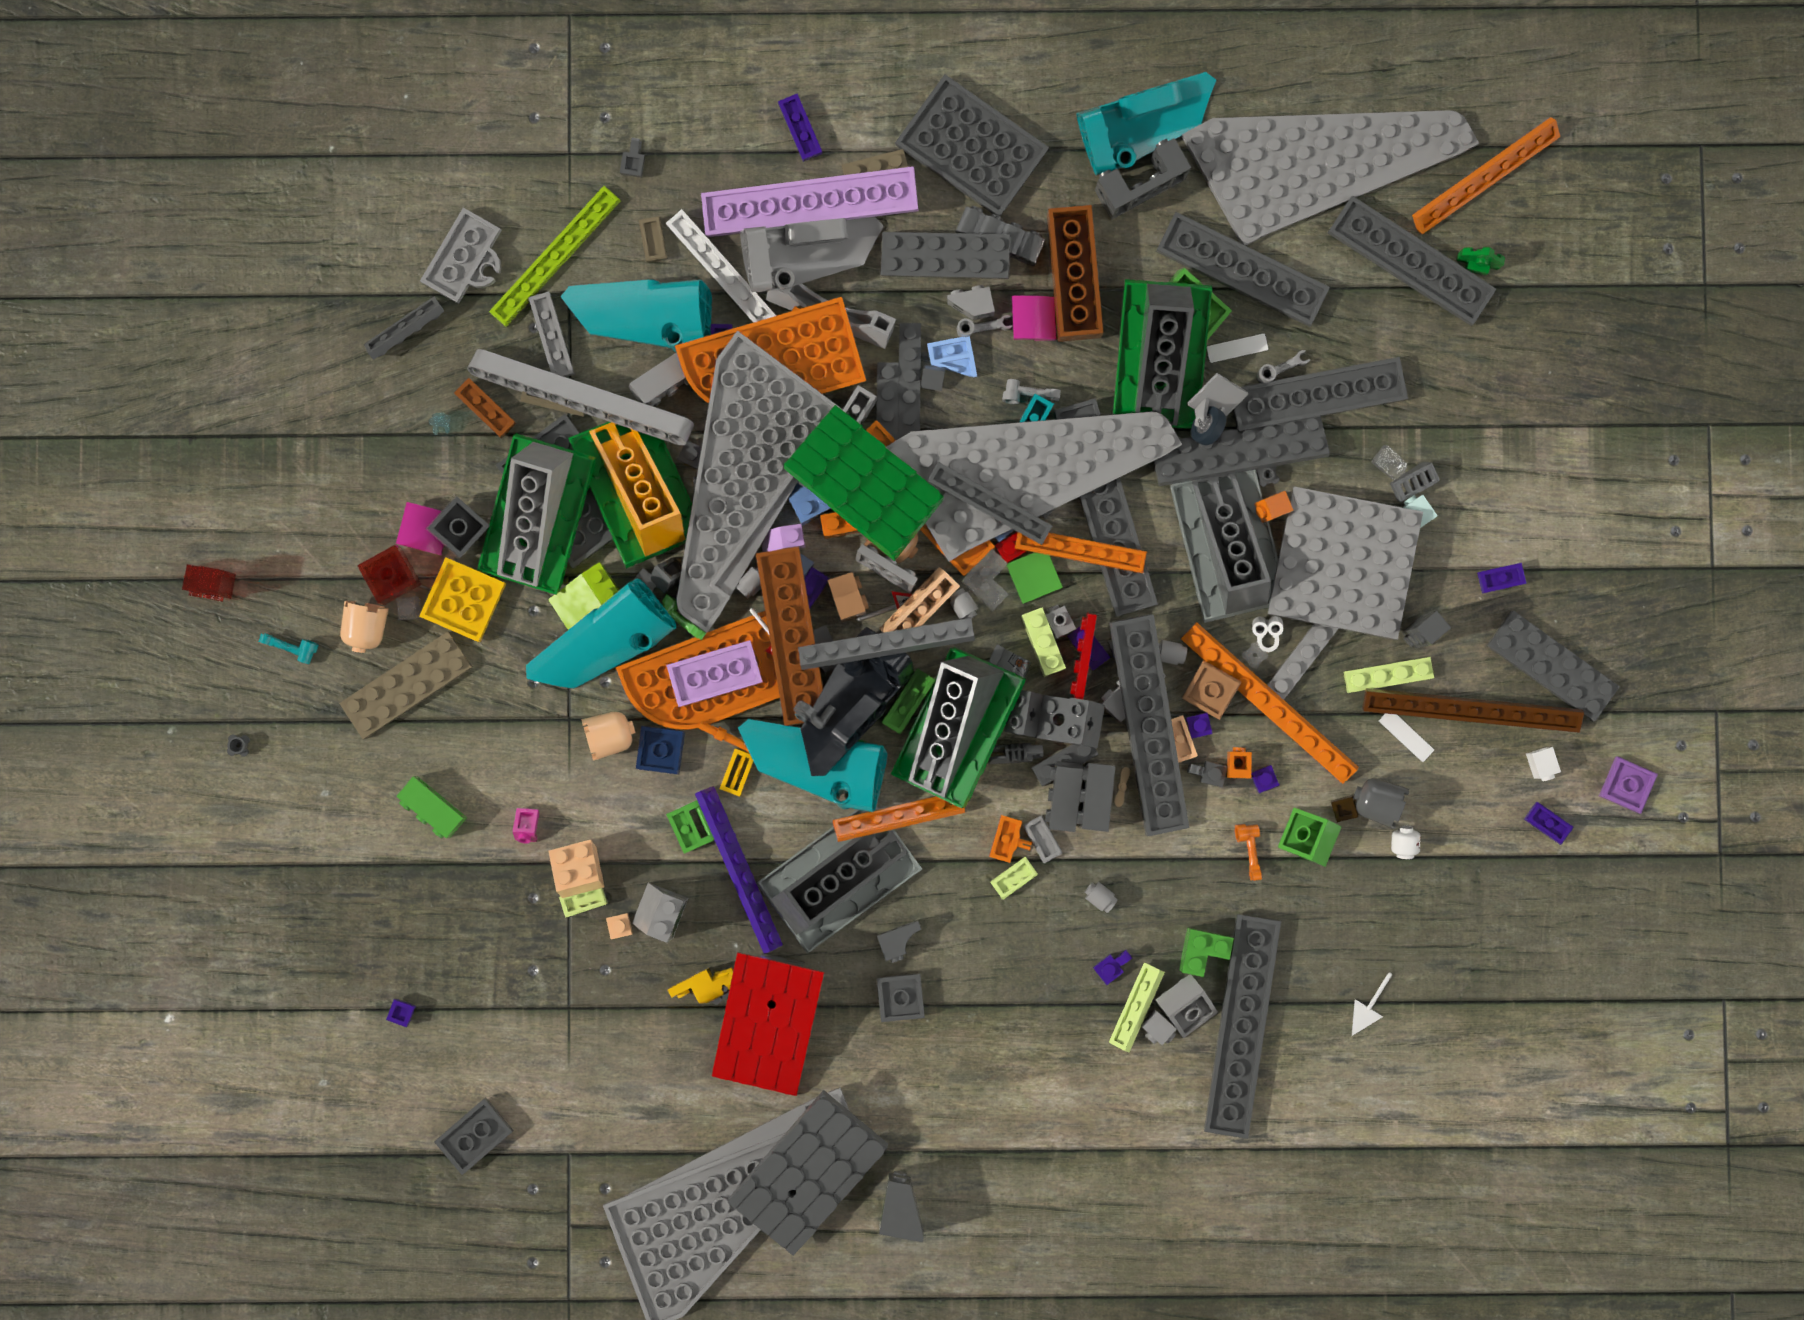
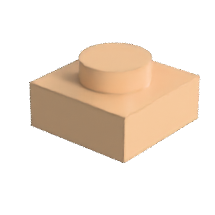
(619, 926)

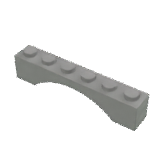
(865, 325)

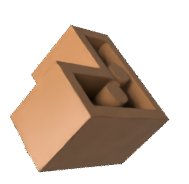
(847, 596)

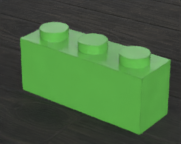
(431, 807)

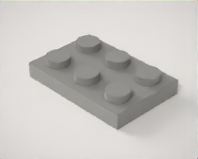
(886, 568)

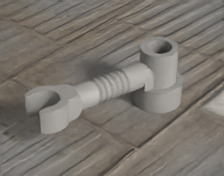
(973, 328)
(1271, 371)
(1013, 392)

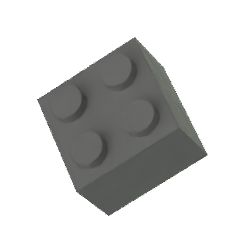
(457, 527)

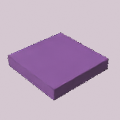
(1628, 785)

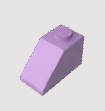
(784, 538)

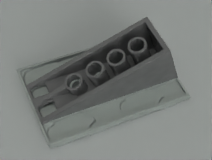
(1226, 543)
(836, 882)

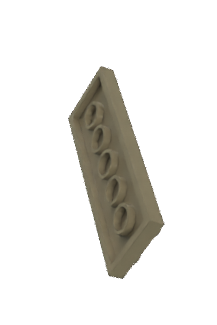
(406, 685)

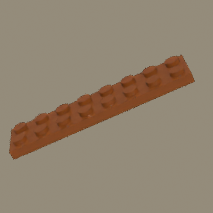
(788, 627)

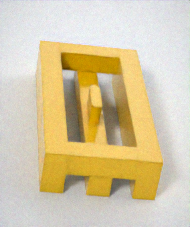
(743, 756)

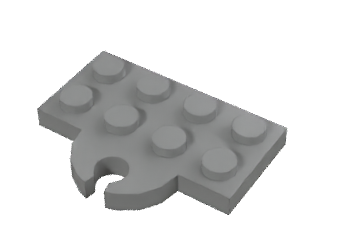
(464, 257)

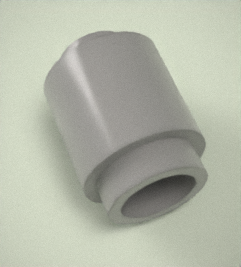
(749, 583)
(963, 604)
(1172, 652)
(1100, 896)

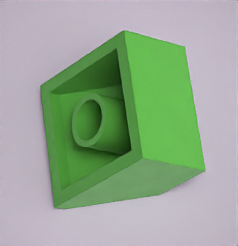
(1309, 836)

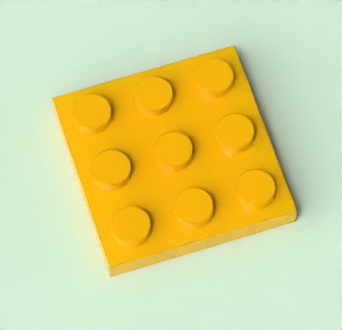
(462, 599)

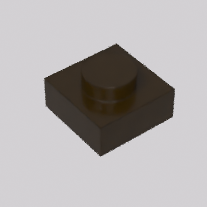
(1344, 808)

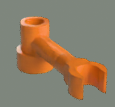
(1248, 834)

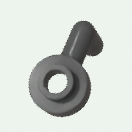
(806, 712)

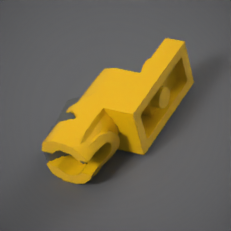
(705, 986)

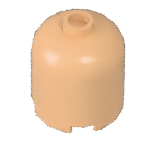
(363, 625)
(608, 734)

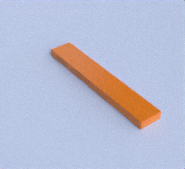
(1085, 551)
(894, 818)

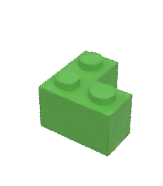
(1199, 946)

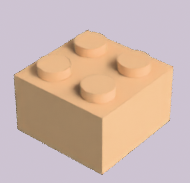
(576, 869)

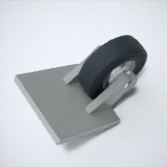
(1212, 406)

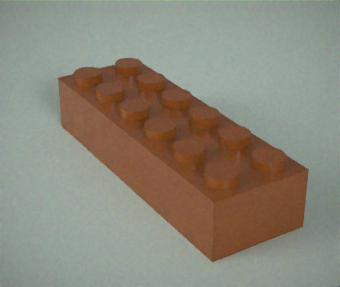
(1074, 273)

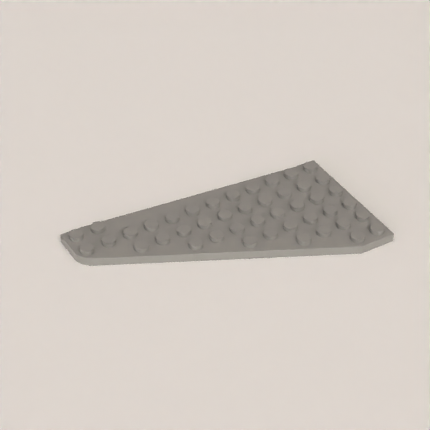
(1295, 166)
(751, 429)
(1030, 465)
(680, 1227)

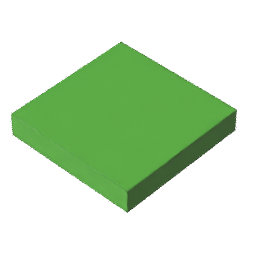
(1034, 576)

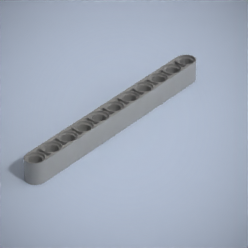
(581, 397)

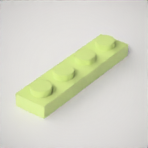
(1388, 674)
(1136, 1007)

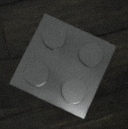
(900, 997)

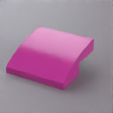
(1033, 318)
(413, 531)

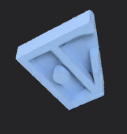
(953, 355)

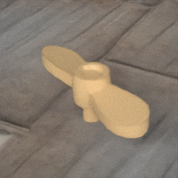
(1124, 776)

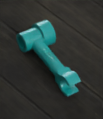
(304, 651)

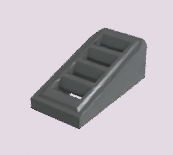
(1427, 476)

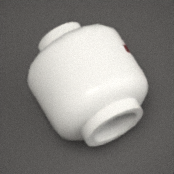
(1405, 842)

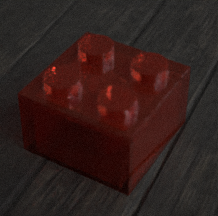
(389, 575)

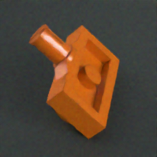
(1007, 839)

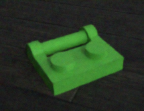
(686, 829)

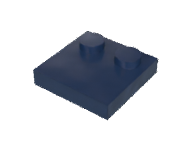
(660, 750)

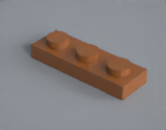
(485, 408)

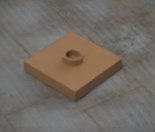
(1211, 690)

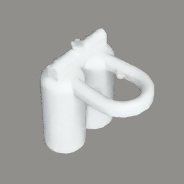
(1273, 626)

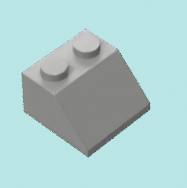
(1186, 1005)

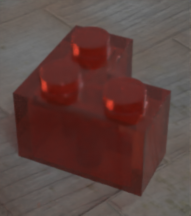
(209, 582)

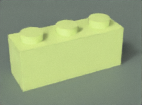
(1043, 642)

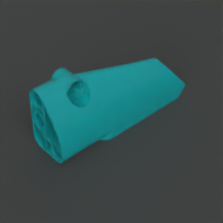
(1143, 120)
(644, 310)
(604, 638)
(782, 755)

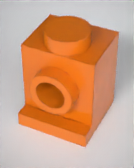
(1244, 770)

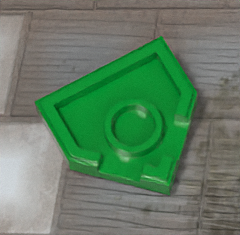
(1480, 260)

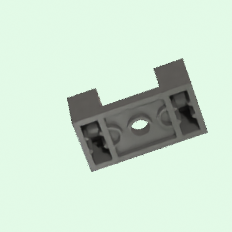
(1171, 170)
(1037, 717)

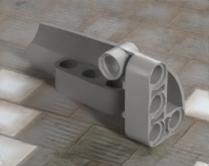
(805, 250)

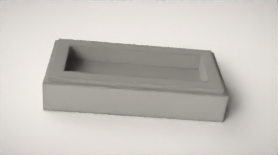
(1042, 839)

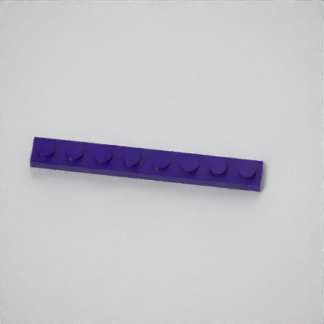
(738, 869)

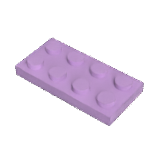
(714, 673)

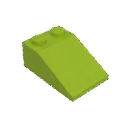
(583, 595)

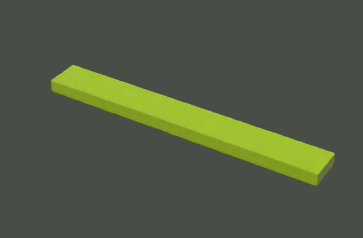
(555, 256)

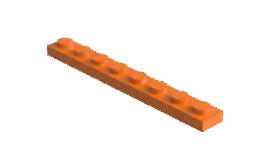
(1486, 175)

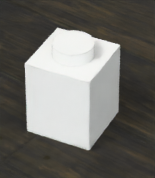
(1543, 763)

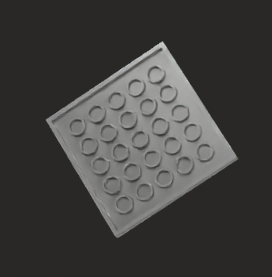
(1345, 563)

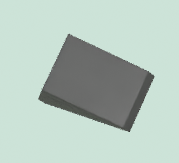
(666, 574)

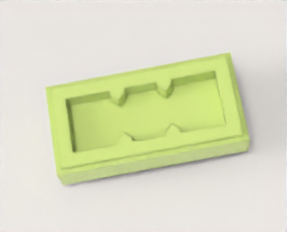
(1014, 878)
(583, 902)

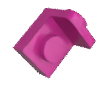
(525, 825)

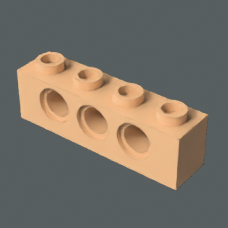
(922, 602)

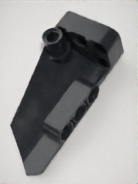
(860, 697)

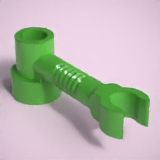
(670, 605)

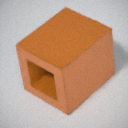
(1273, 507)

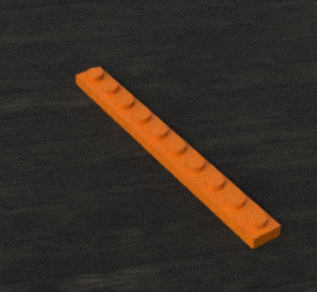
(1271, 704)

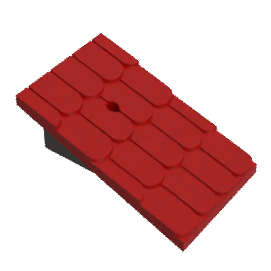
(761, 1041)

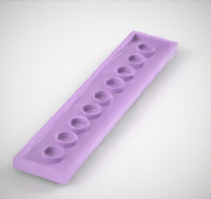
(810, 200)

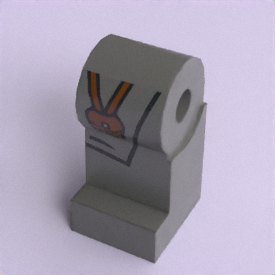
(1010, 661)

